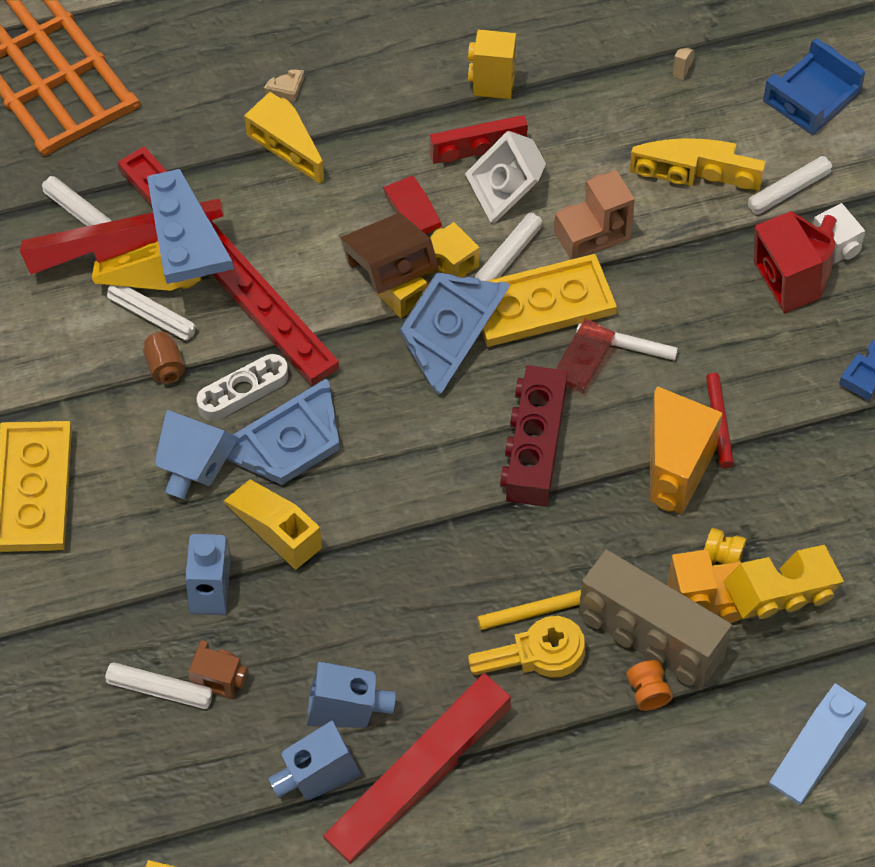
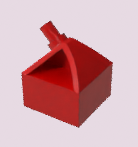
(794, 258)

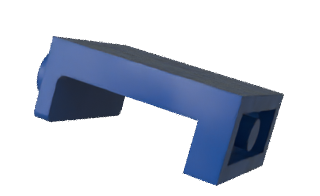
(815, 87)

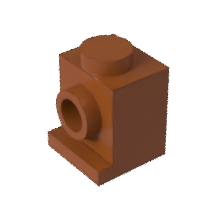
(217, 670)

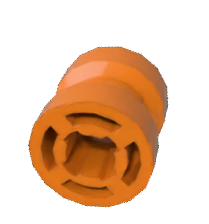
(649, 684)

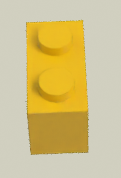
(492, 64)

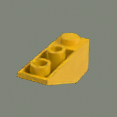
(277, 522)

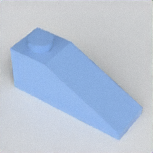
(818, 744)

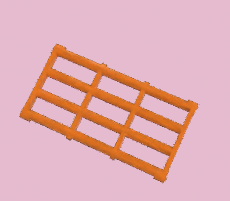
(66, 73)

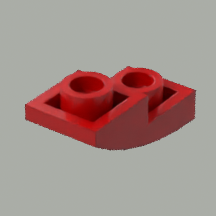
(411, 201)

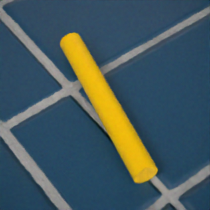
(529, 610)

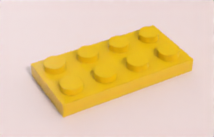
(550, 300)
(34, 485)

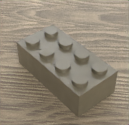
(654, 619)

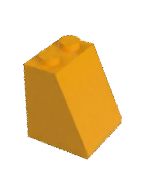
(680, 448)

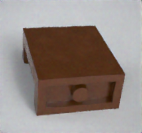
(390, 252)

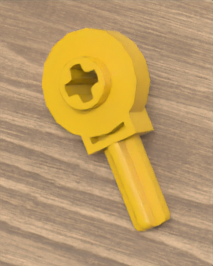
(535, 650)

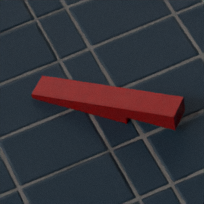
(103, 239)
(419, 768)

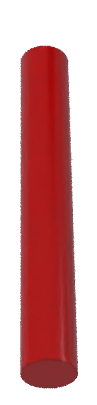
(717, 403)

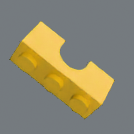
(455, 256)
(805, 579)

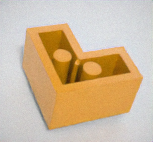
(701, 582)

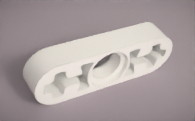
(239, 400)

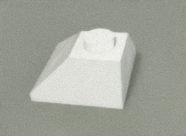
(505, 173)

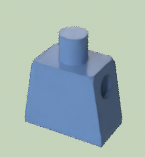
(191, 452)
(208, 564)
(346, 697)
(316, 764)

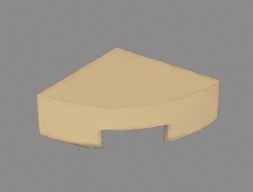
(682, 62)
(286, 85)

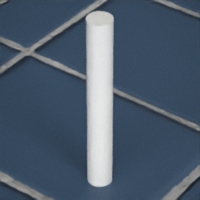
(644, 346)

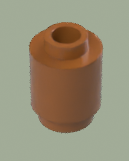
(163, 358)

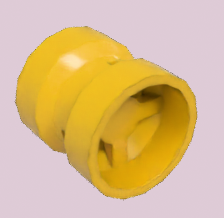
(724, 548)

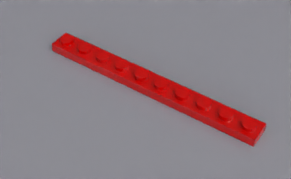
(250, 290)

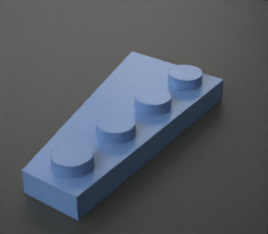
(184, 232)

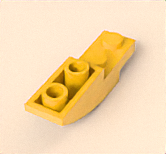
(686, 159)

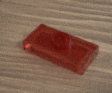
(585, 354)

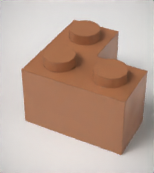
(598, 221)

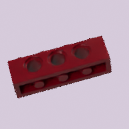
(533, 483)

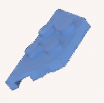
(448, 323)
(289, 437)

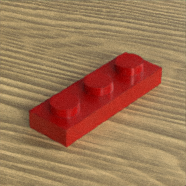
(473, 140)

